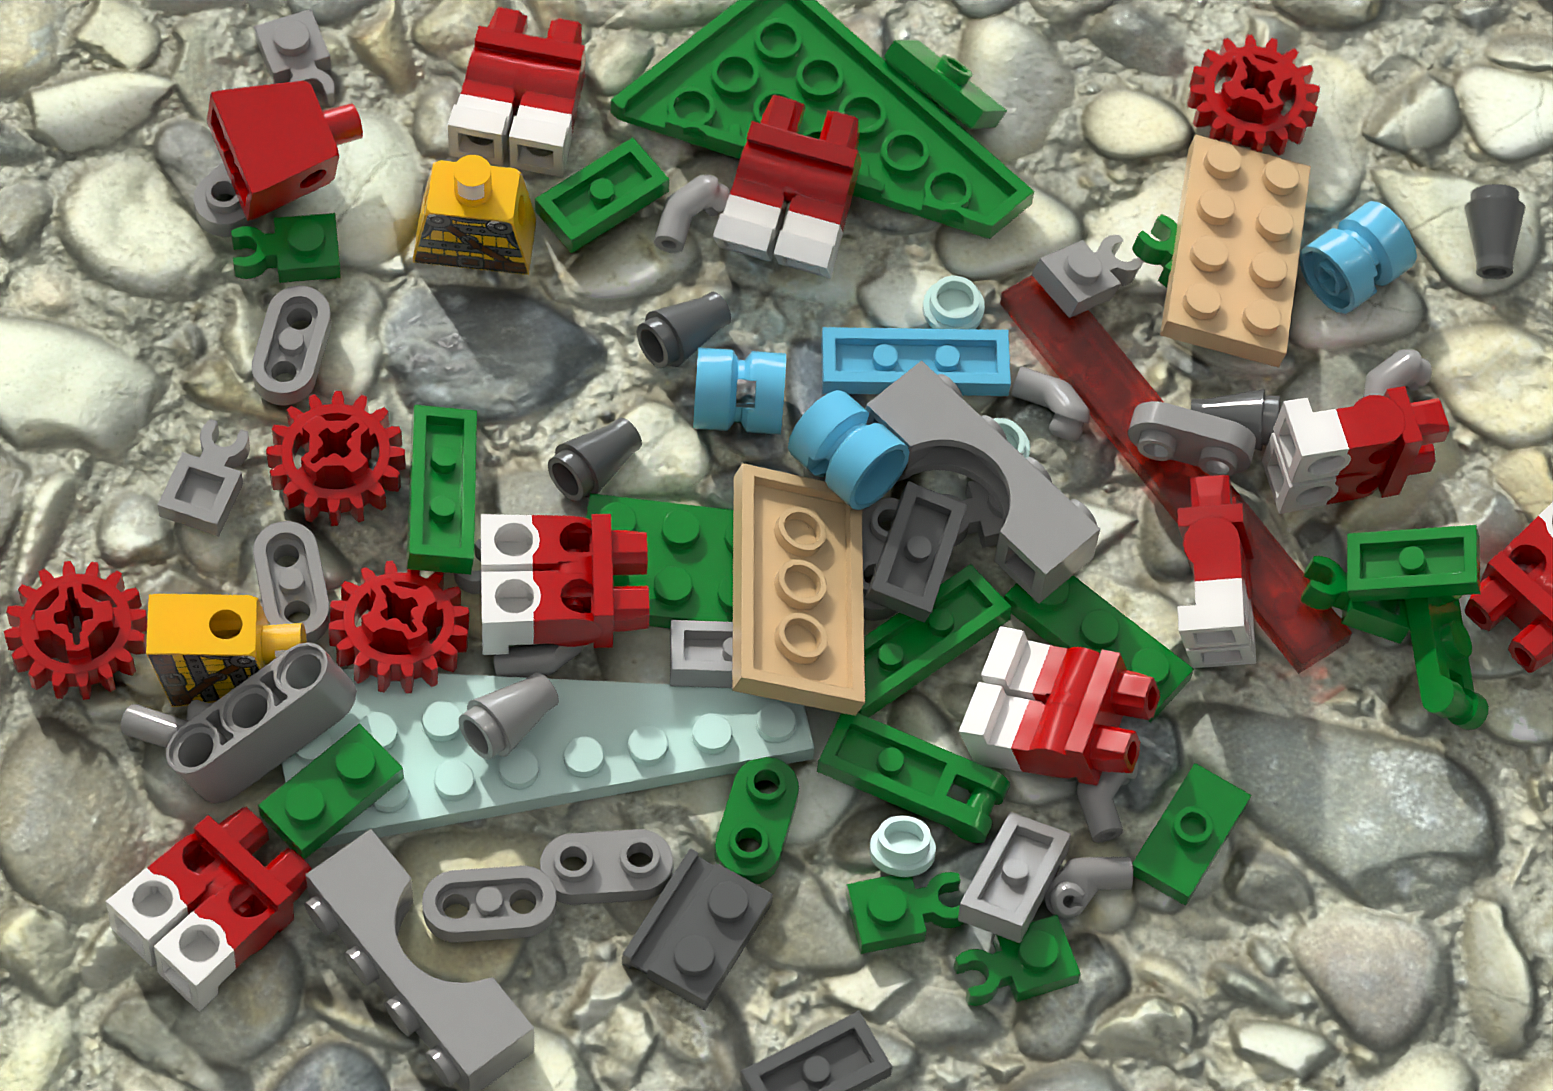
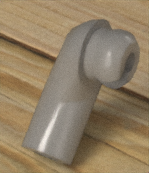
(681, 206)
(1400, 369)
(1058, 396)
(528, 659)
(154, 725)
(1099, 805)
(1081, 880)

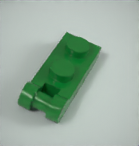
(1442, 661)
(913, 775)

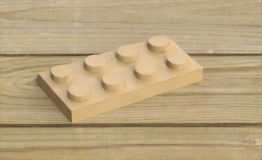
(1236, 251)
(797, 592)

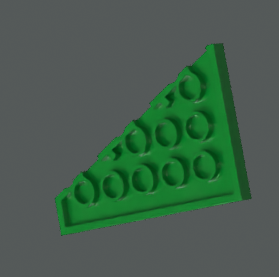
(800, 51)

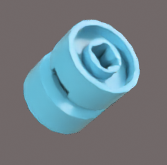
(1362, 252)
(717, 390)
(855, 457)

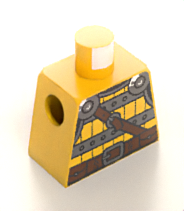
(476, 218)
(211, 643)

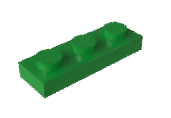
(442, 490)
(1084, 619)
(909, 650)

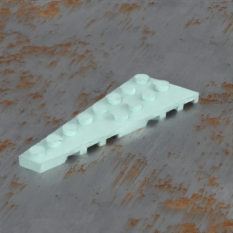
(588, 747)

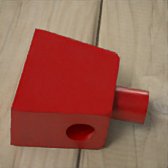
(278, 142)

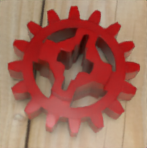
(1253, 95)
(336, 458)
(45, 626)
(398, 627)

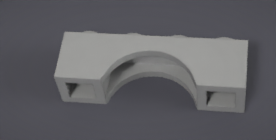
(1043, 530)
(468, 1026)

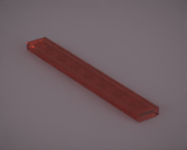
(1111, 389)

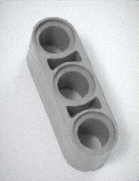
(261, 723)

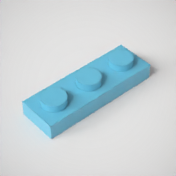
(876, 357)

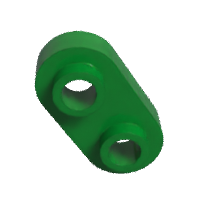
(757, 817)

